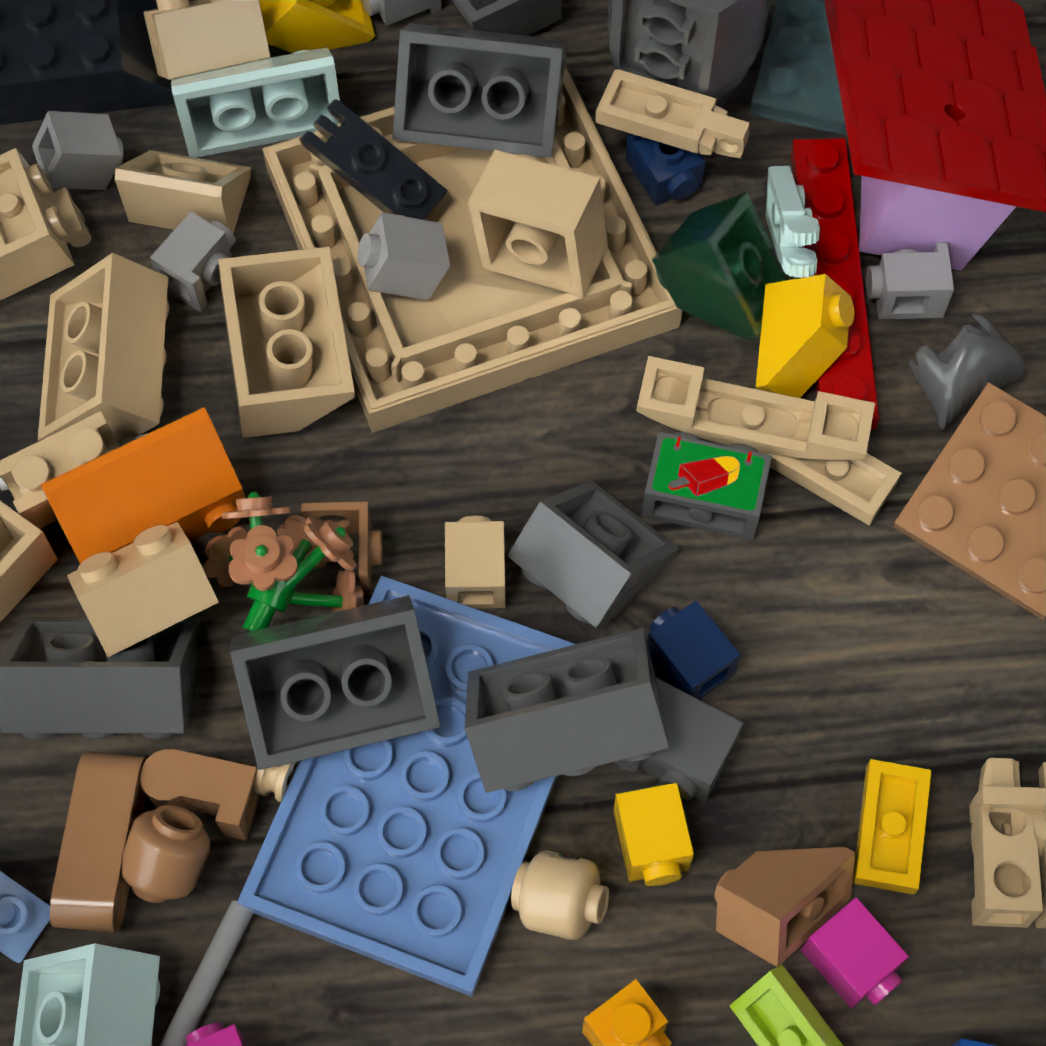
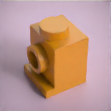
(627, 1020)

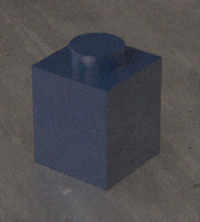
(691, 650)

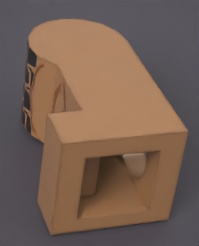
(203, 786)

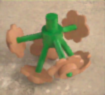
(279, 563)

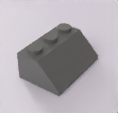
(478, 89)
(65, 682)
(334, 682)
(564, 711)

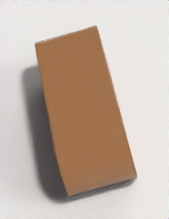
(88, 876)

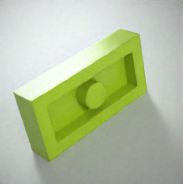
(781, 1014)

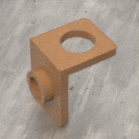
(357, 522)

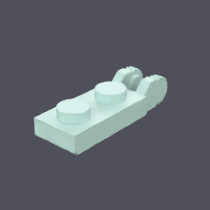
(790, 223)

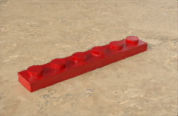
(825, 175)

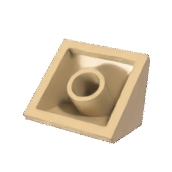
(166, 187)

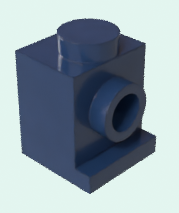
(664, 169)

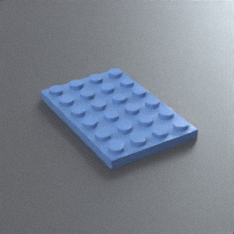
(397, 837)

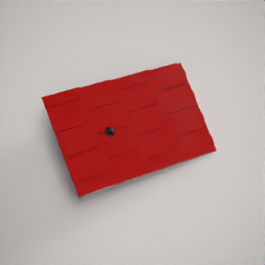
(939, 119)

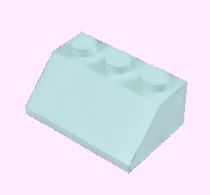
(255, 101)
(88, 998)

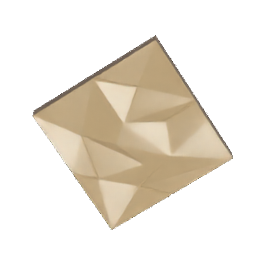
(478, 324)

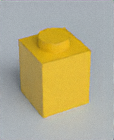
(653, 834)

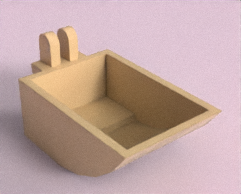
(34, 225)

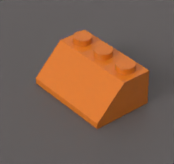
(149, 482)

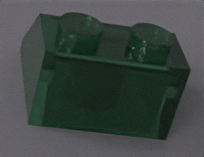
(721, 266)

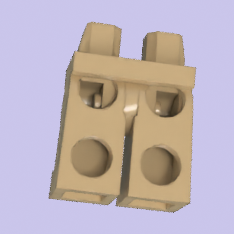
(1008, 847)

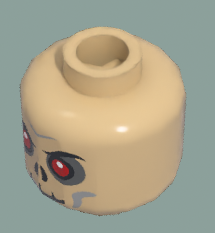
(559, 895)

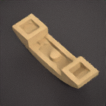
(769, 422)

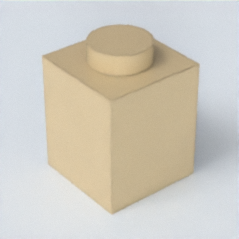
(475, 562)

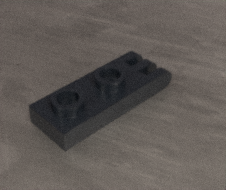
(373, 164)

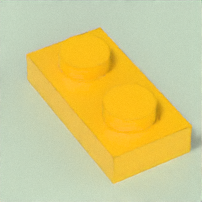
(892, 827)

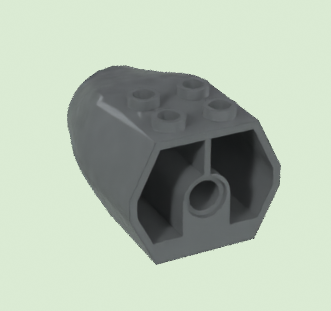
(688, 42)

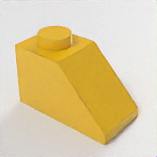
(801, 333)

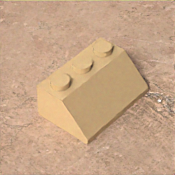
(285, 339)
(106, 349)

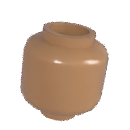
(165, 854)

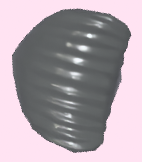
(965, 367)

